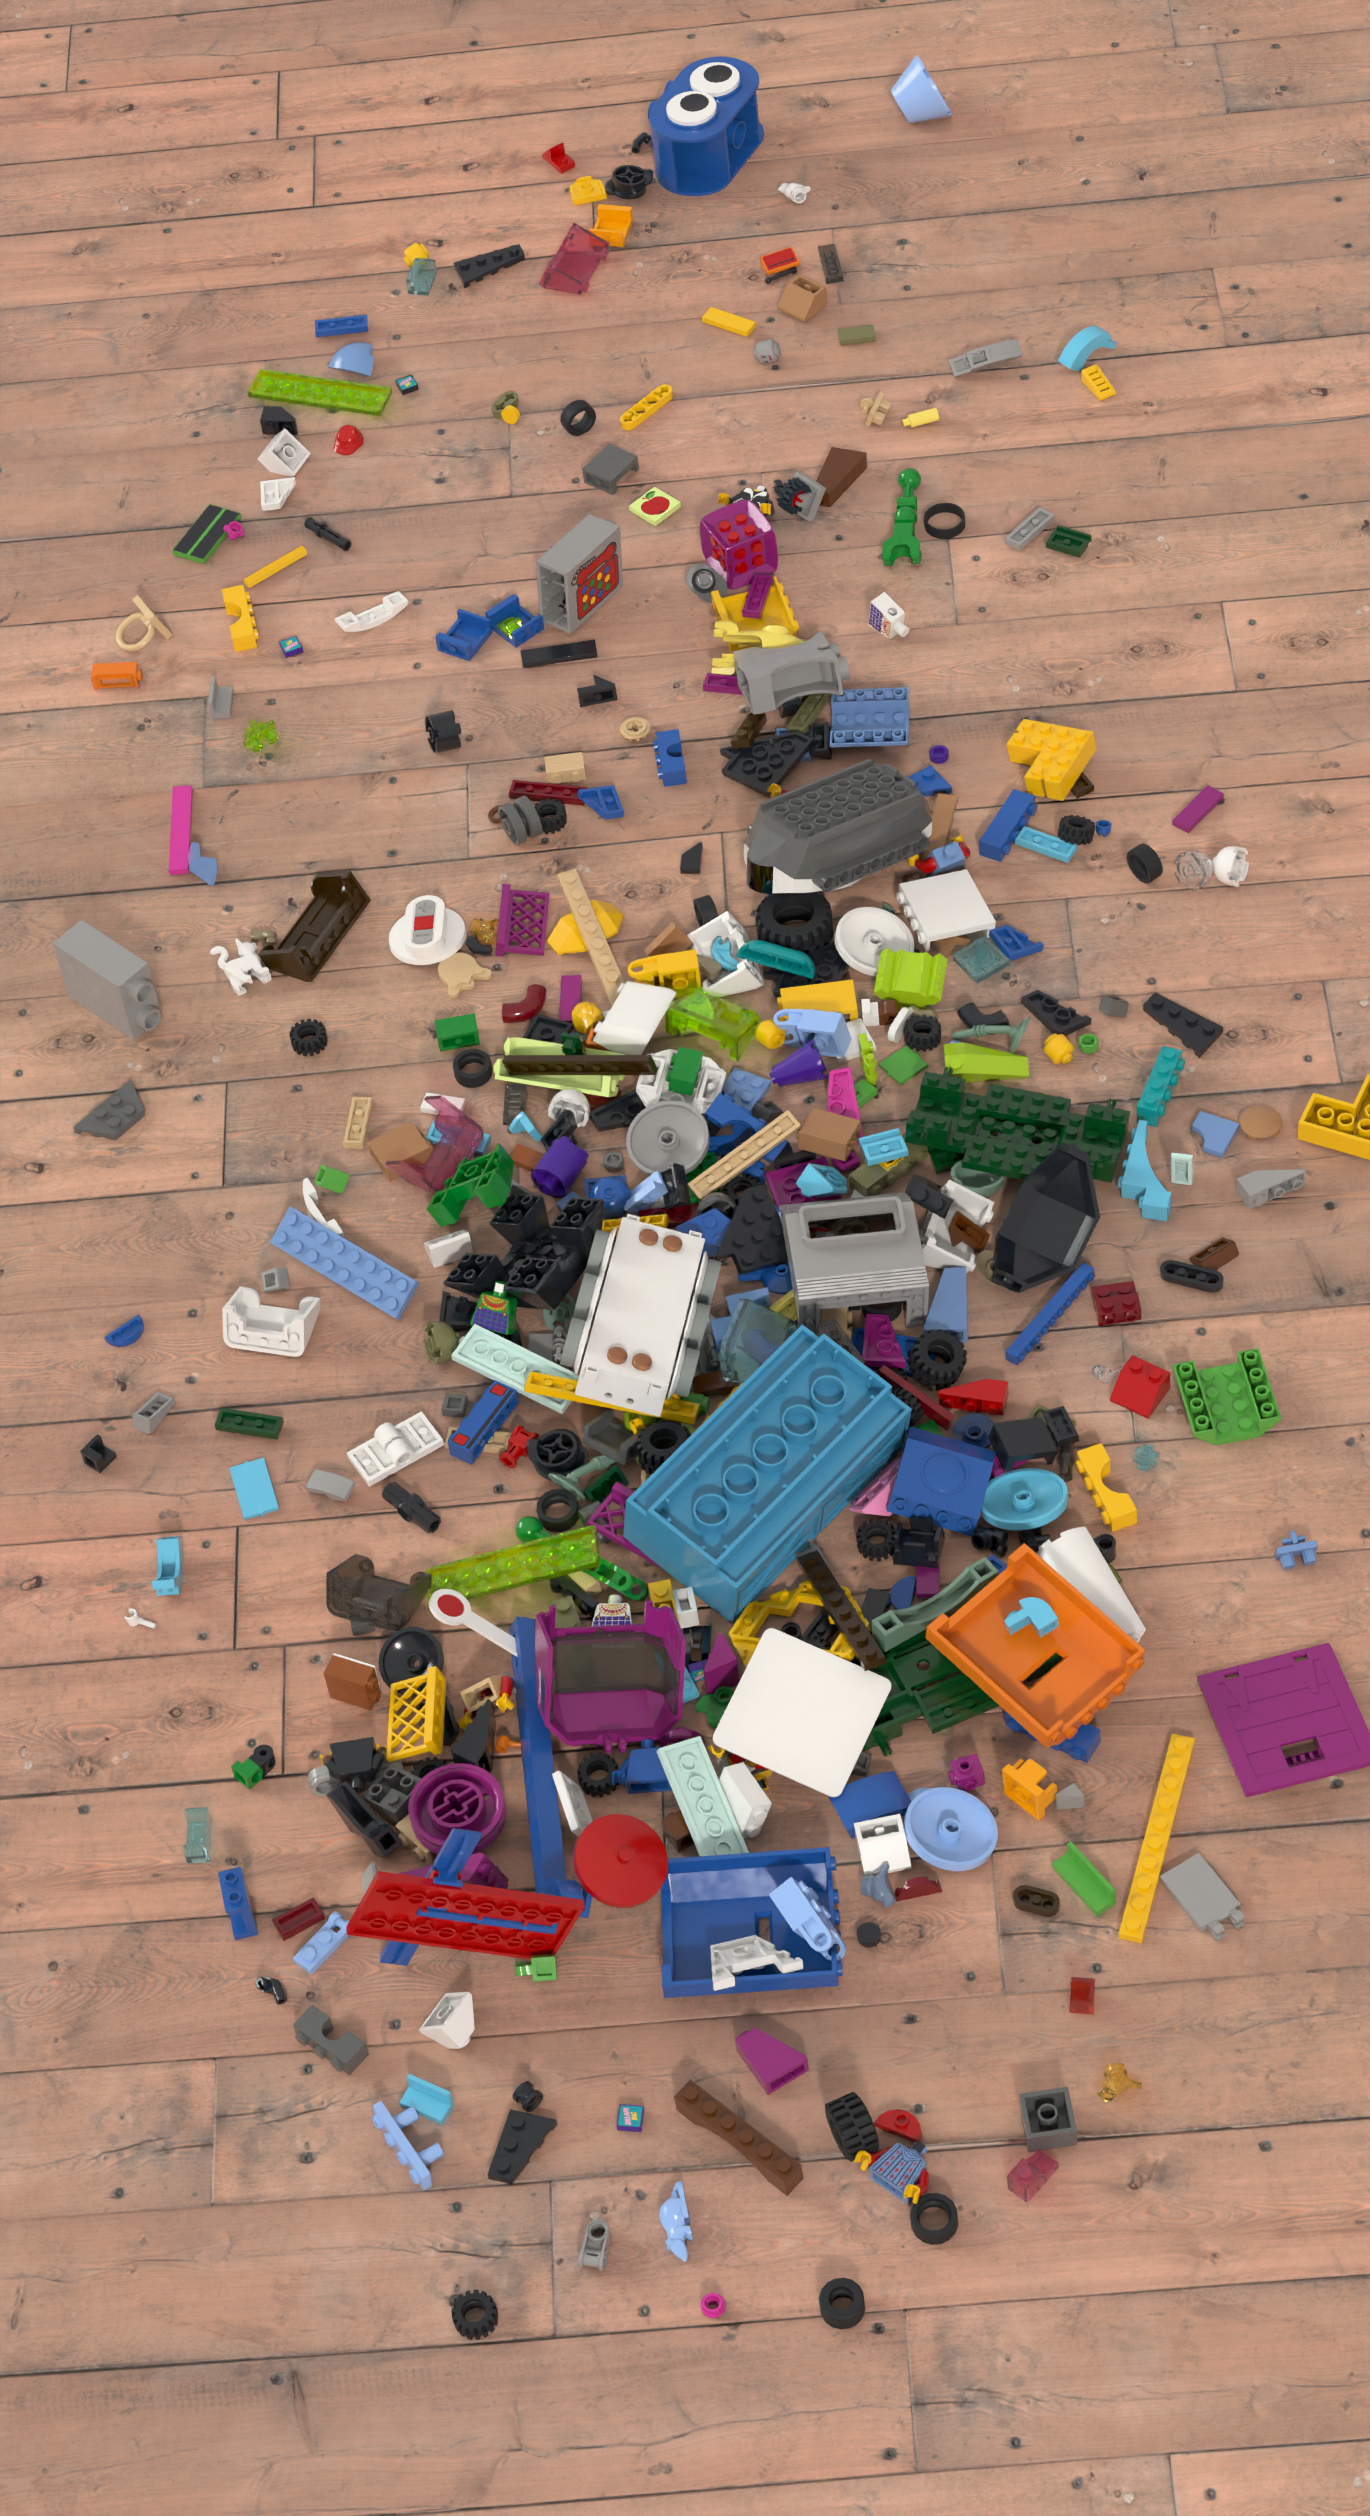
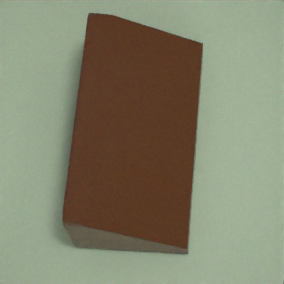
(1216, 1254)

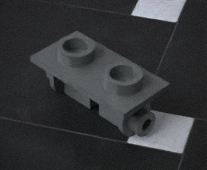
(708, 1355)

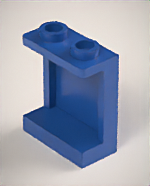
(511, 608)
(465, 635)
(238, 1902)

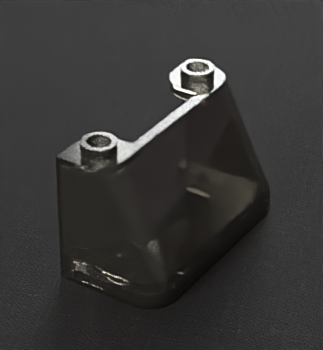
(363, 1597)

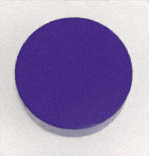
(939, 754)

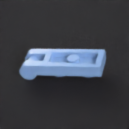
(322, 1944)

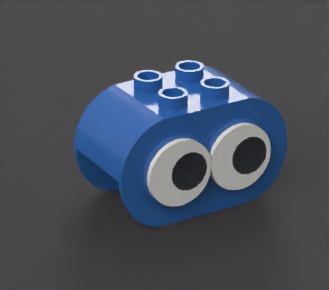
(705, 126)

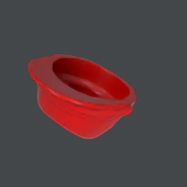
(348, 440)

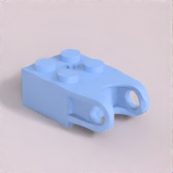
(823, 1027)
(807, 1917)

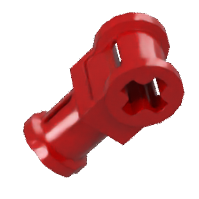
(517, 1446)

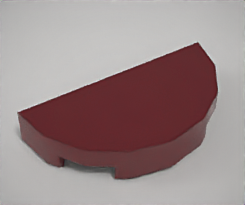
(917, 1887)

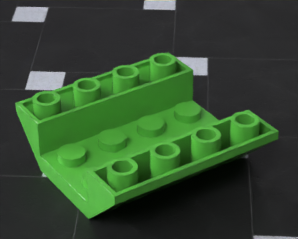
(1229, 1399)

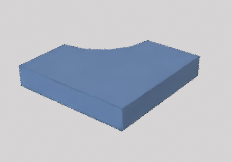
(1215, 1132)

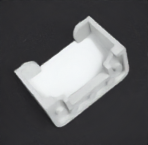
(727, 983)
(633, 1017)
(935, 1234)
(268, 1328)

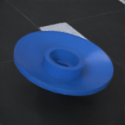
(776, 1281)

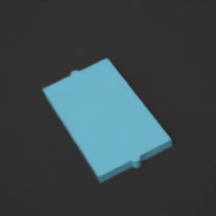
(254, 1488)

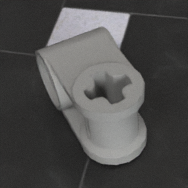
(595, 2250)

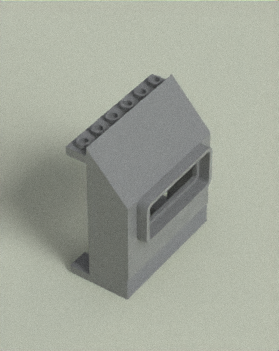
(855, 1266)

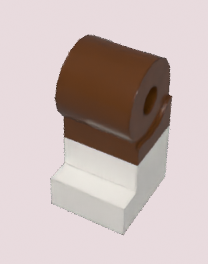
(879, 1012)

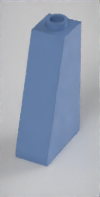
(950, 1305)

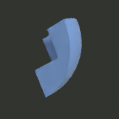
(354, 358)

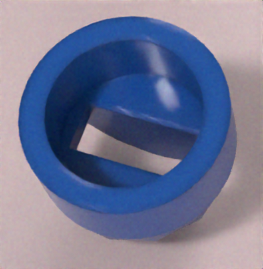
(1103, 827)

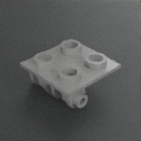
(549, 1345)

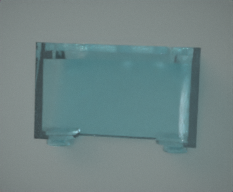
(751, 1339)

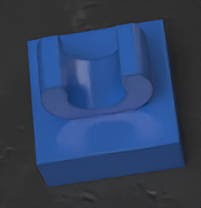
(756, 1171)

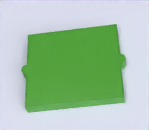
(903, 1065)

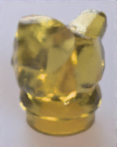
(484, 929)
(1116, 2082)

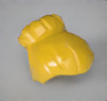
(586, 1016)

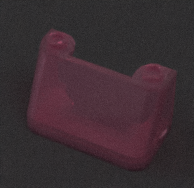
(575, 261)

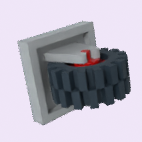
(801, 496)

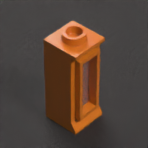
(116, 675)

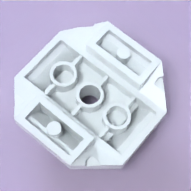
(655, 1088)

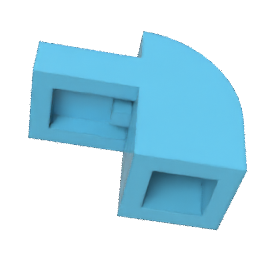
(1033, 1612)

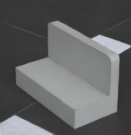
(220, 700)

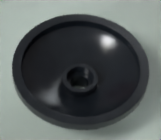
(403, 1650)

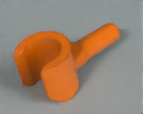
(504, 1742)

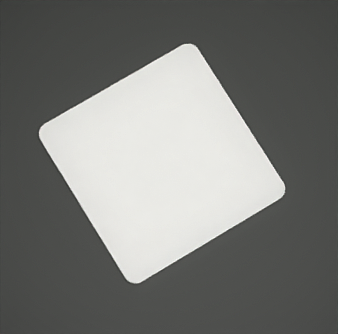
(802, 1712)

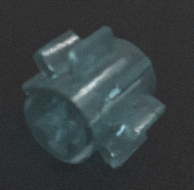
(1146, 1457)

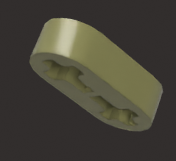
(506, 399)

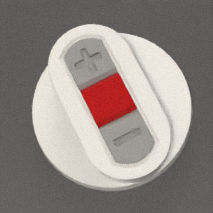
(427, 932)

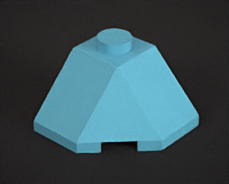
(821, 1181)

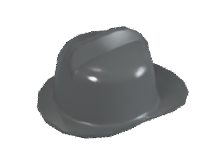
(704, 580)

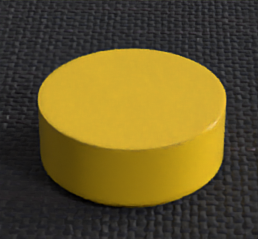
(510, 414)

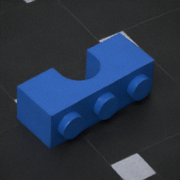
(670, 758)

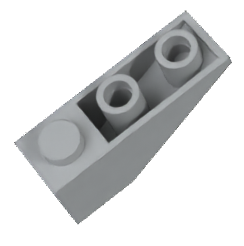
(1268, 1184)

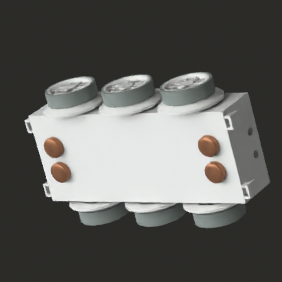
(640, 1315)

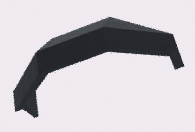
(1047, 1221)

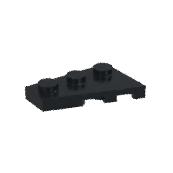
(1053, 1015)
(517, 2143)

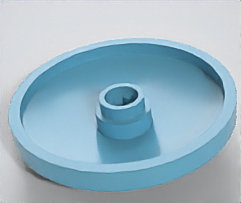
(1024, 1499)

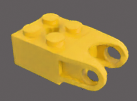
(670, 970)

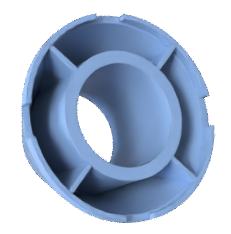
(919, 95)

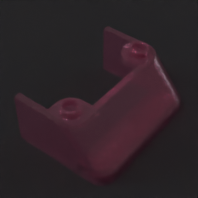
(459, 1140)

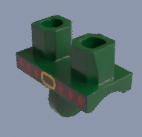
(573, 1044)

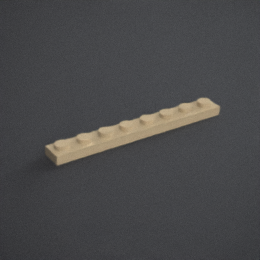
(591, 933)

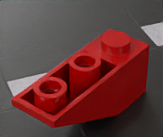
(979, 1396)

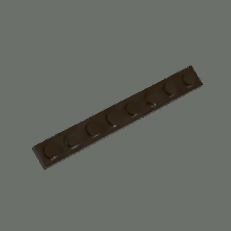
(580, 1064)
(841, 1610)

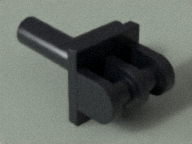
(1032, 1538)

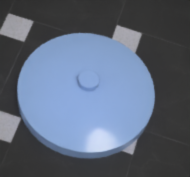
(950, 1829)

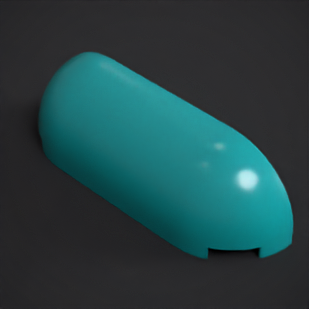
(777, 957)

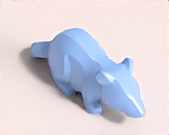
(674, 2218)

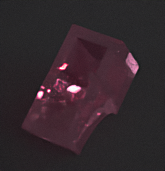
(1031, 2175)

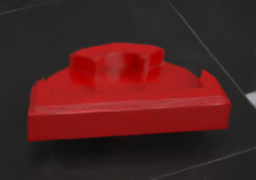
(900, 2123)

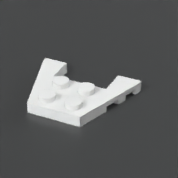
(747, 1953)

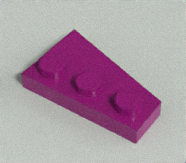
(880, 1343)

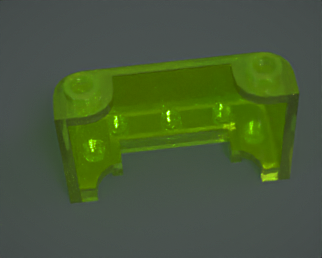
(714, 1019)

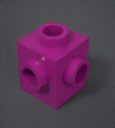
(966, 1773)

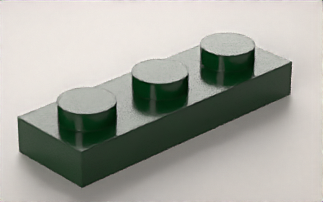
(249, 1423)

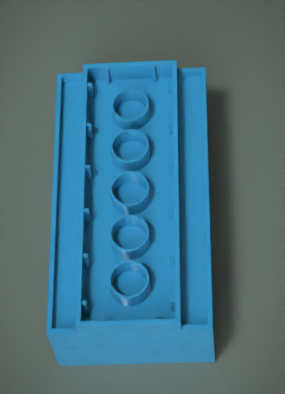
(767, 1472)

